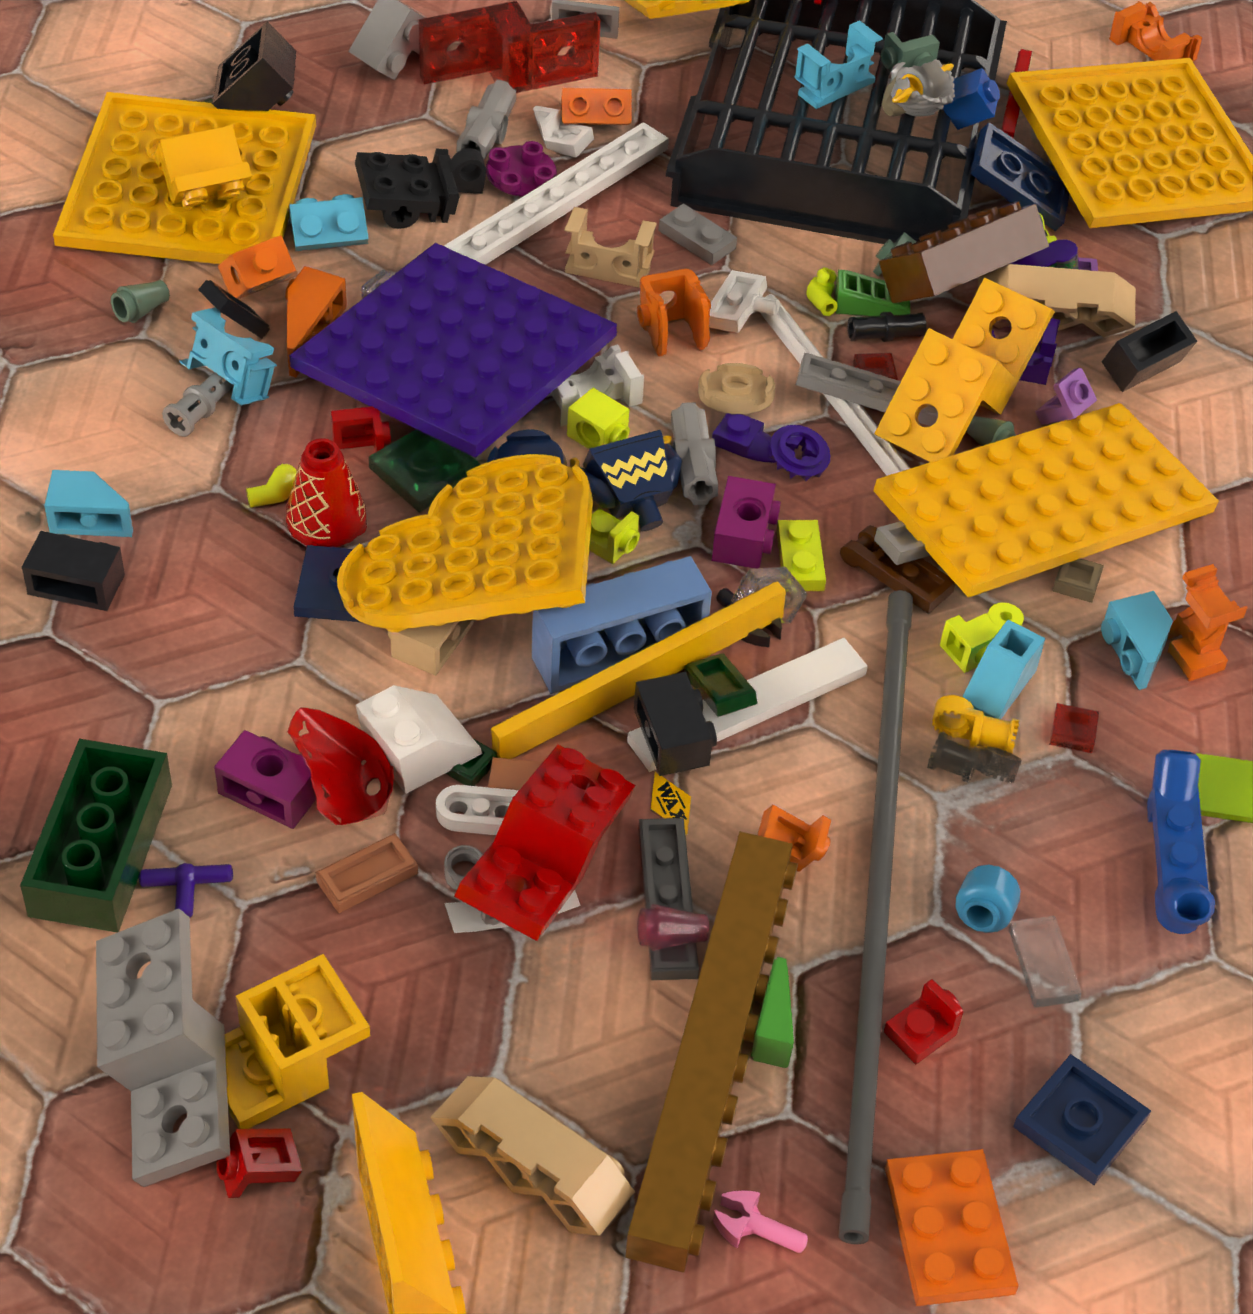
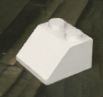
(416, 734)

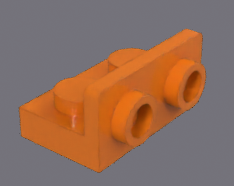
(596, 106)

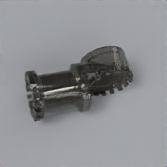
(965, 760)

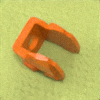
(688, 303)

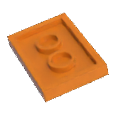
(950, 1227)

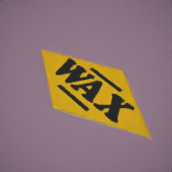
(670, 800)

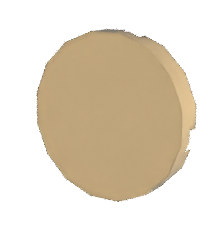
(736, 389)

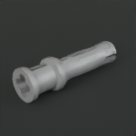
(190, 409)

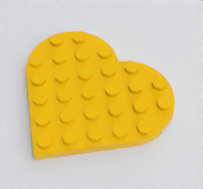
(487, 548)

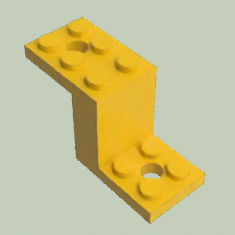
(964, 372)

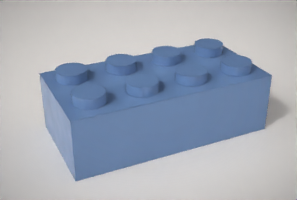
(617, 621)

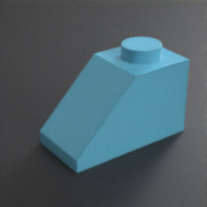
(85, 506)

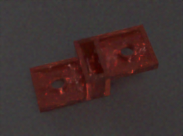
(509, 47)

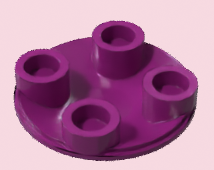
(519, 168)

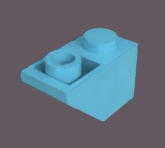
(1138, 633)
(1004, 669)

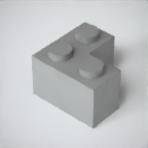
(388, 37)

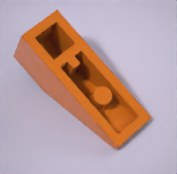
(312, 304)

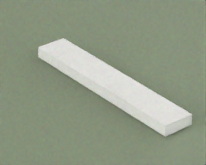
(779, 691)

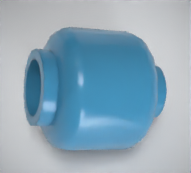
(988, 898)

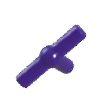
(185, 878)

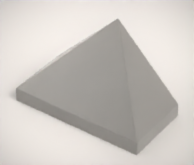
(608, 14)

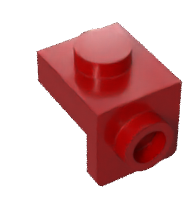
(360, 428)

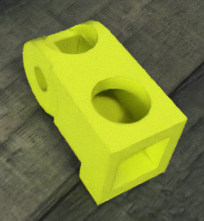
(968, 640)

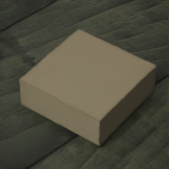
(1078, 579)

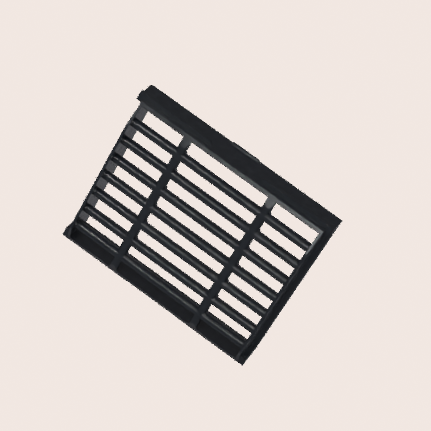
(816, 194)

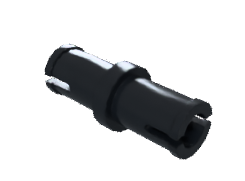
(886, 326)

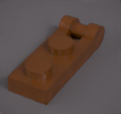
(917, 577)

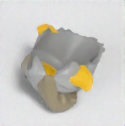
(919, 89)

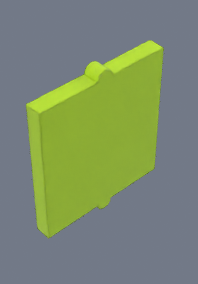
(1226, 788)

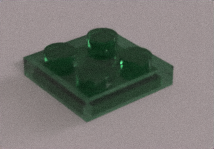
(420, 467)

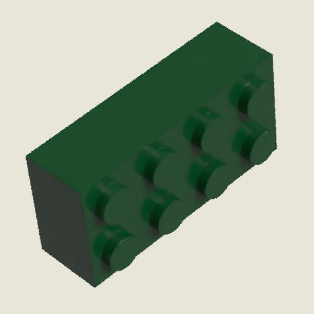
(97, 835)

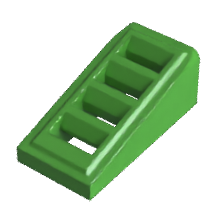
(863, 296)
(774, 1030)

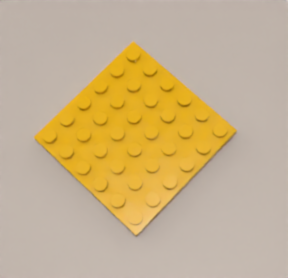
(1137, 141)
(124, 200)

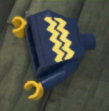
(633, 476)

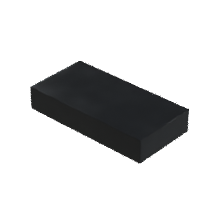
(234, 308)

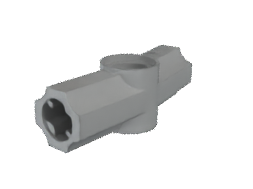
(489, 120)
(697, 453)

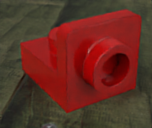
(926, 1022)
(259, 1158)

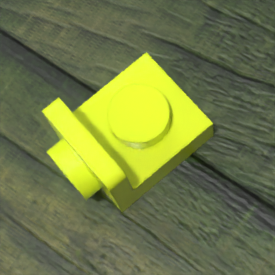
(613, 537)

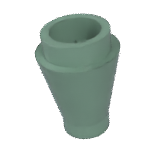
(137, 300)

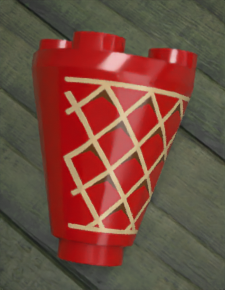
(325, 499)

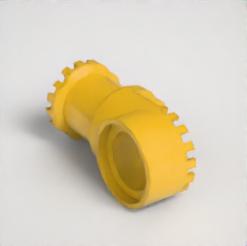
(973, 724)

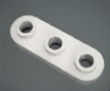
(479, 805)

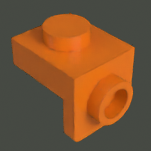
(808, 841)

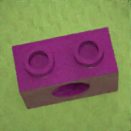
(744, 522)
(266, 779)

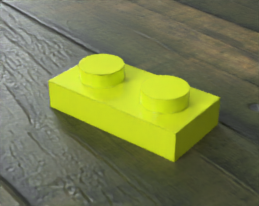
(802, 552)

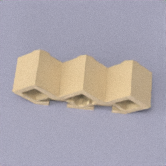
(1076, 296)
(535, 1153)

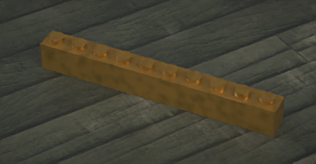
(711, 1057)

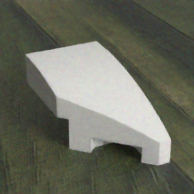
(560, 137)

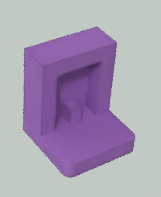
(1072, 398)

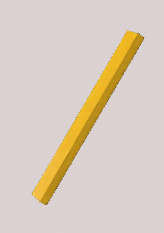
(619, 680)

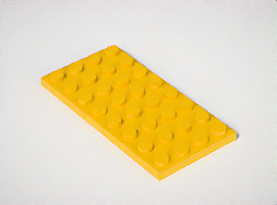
(1044, 498)

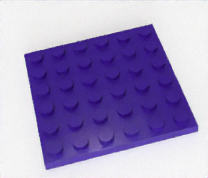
(454, 348)

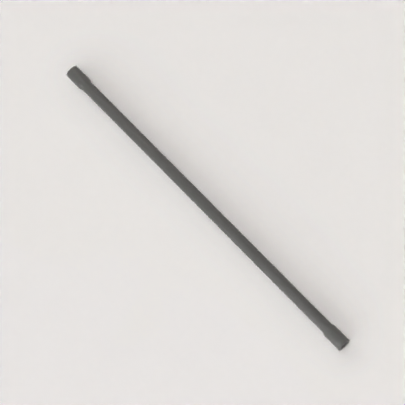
(856, 1198)

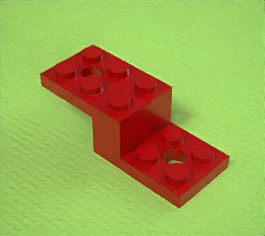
(545, 841)

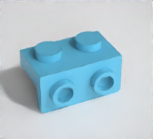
(328, 222)

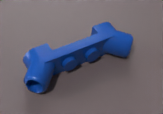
(1175, 810)

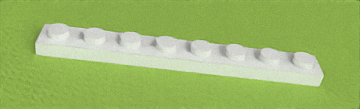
(560, 194)

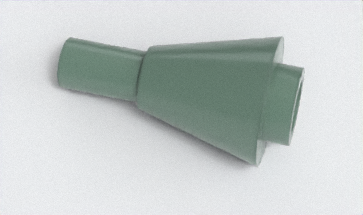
(989, 430)

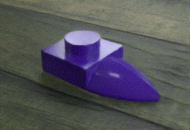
(743, 437)

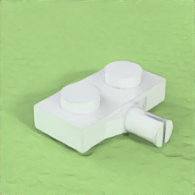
(739, 299)

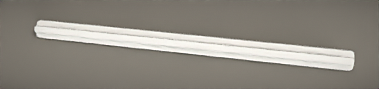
(852, 413)

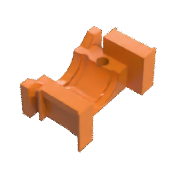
(1145, 30)
(1202, 625)

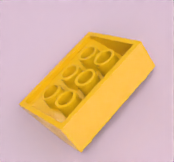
(403, 1214)

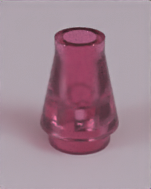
(669, 927)

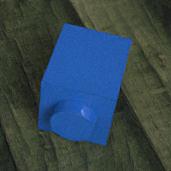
(974, 99)

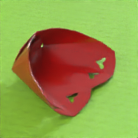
(336, 765)

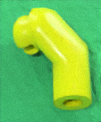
(820, 291)
(276, 490)

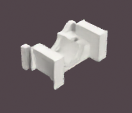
(610, 374)

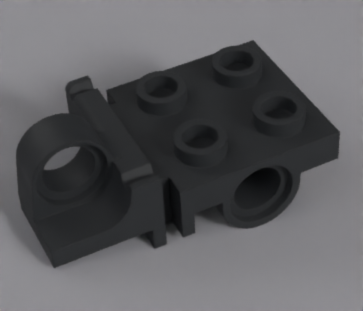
(411, 185)

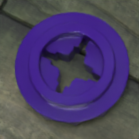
(814, 451)

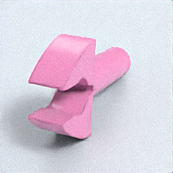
(754, 1223)

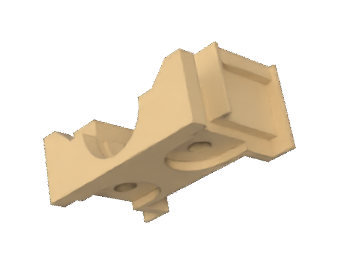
(616, 265)

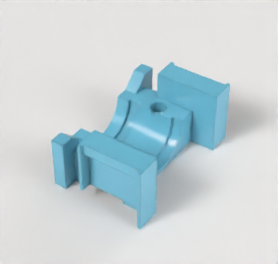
(830, 81)
(231, 357)

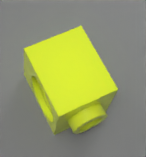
(597, 420)

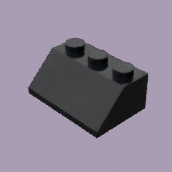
(257, 73)

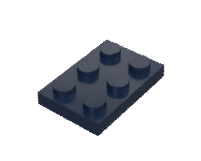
(1019, 175)

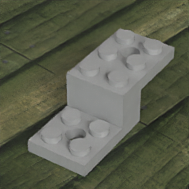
(162, 1048)

